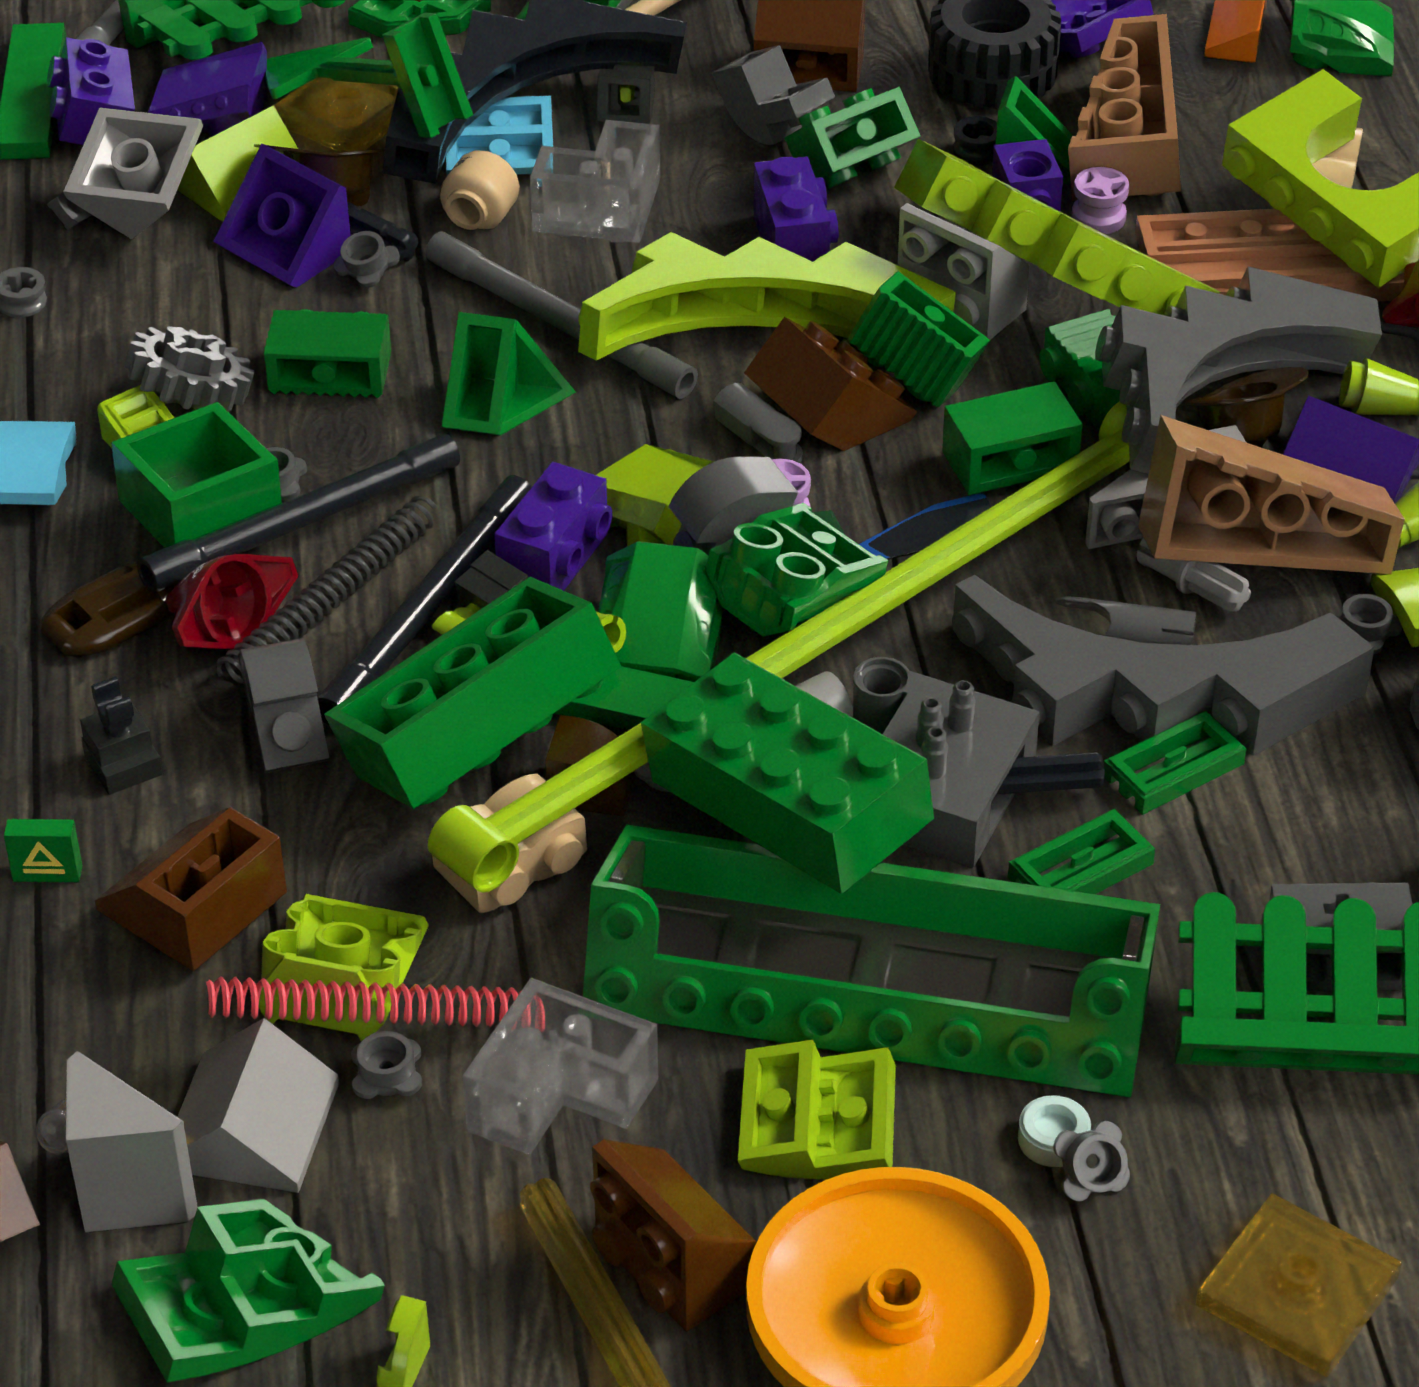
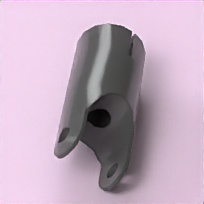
(1139, 622)

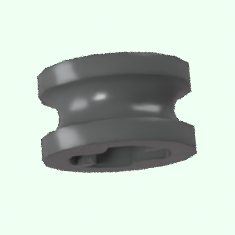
(22, 292)

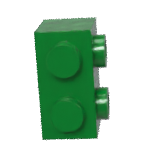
(1010, 437)

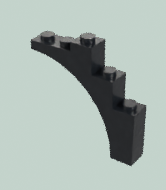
(514, 53)

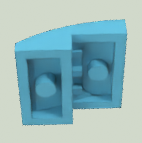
(511, 129)
(34, 460)

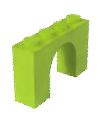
(1275, 155)

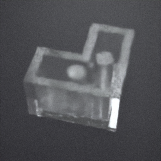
(600, 190)
(554, 1054)

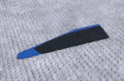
(926, 526)

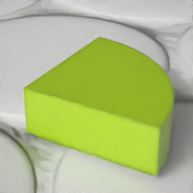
(412, 1343)

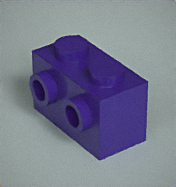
(86, 79)
(793, 207)
(556, 525)

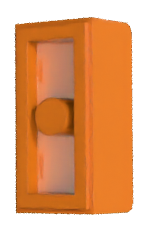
(1235, 30)

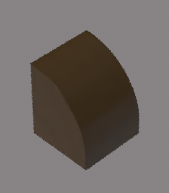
(575, 740)

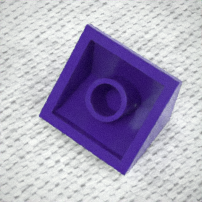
(286, 218)
(1354, 446)

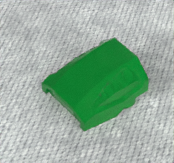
(1343, 35)
(788, 569)
(666, 609)

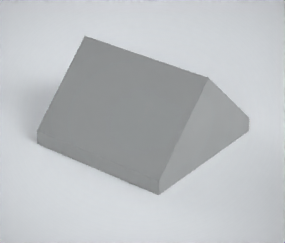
(132, 167)
(257, 1109)
(124, 1153)

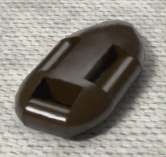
(110, 609)

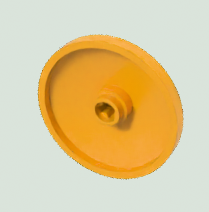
(897, 1285)

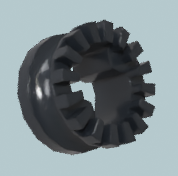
(975, 139)

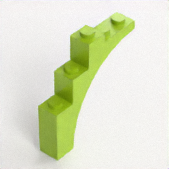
(1039, 232)
(691, 288)

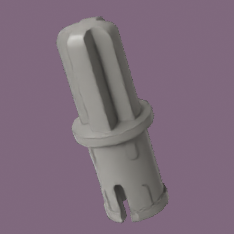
(1204, 578)

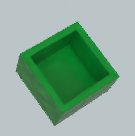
(194, 475)

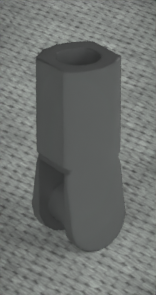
(758, 423)

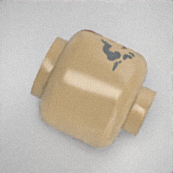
(479, 190)

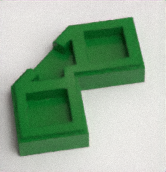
(384, 15)

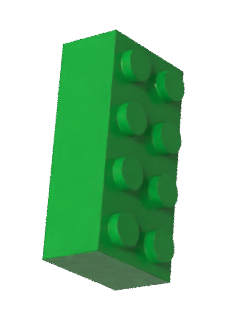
(473, 692)
(788, 771)

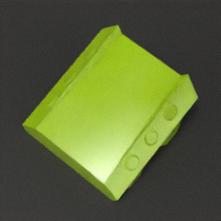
(642, 489)
(340, 944)

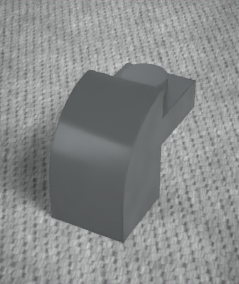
(765, 97)
(726, 496)
(284, 704)

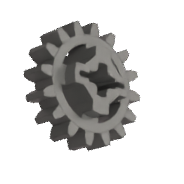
(188, 368)

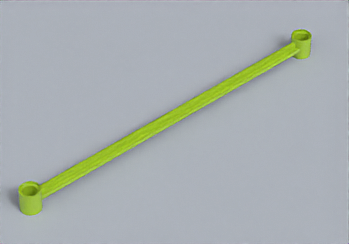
(487, 849)

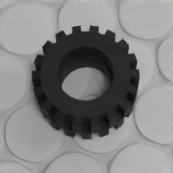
(987, 43)

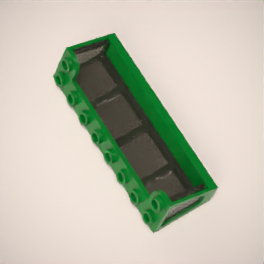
(901, 960)

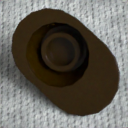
(347, 169)
(1250, 403)

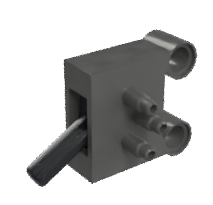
(974, 751)

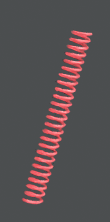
(283, 990)

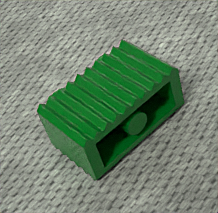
(917, 340)
(327, 352)
(1072, 363)

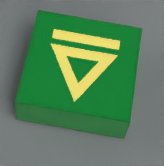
(43, 850)

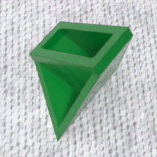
(1027, 119)
(498, 377)

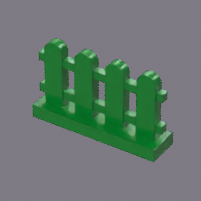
(177, 21)
(1283, 1035)

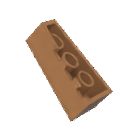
(1131, 110)
(1262, 508)

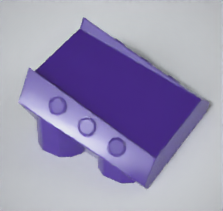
(215, 88)

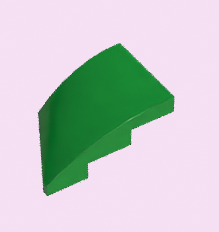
(238, 1291)

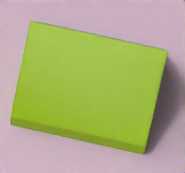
(224, 159)

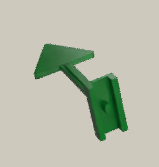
(418, 66)

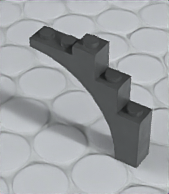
(1213, 336)
(1077, 678)

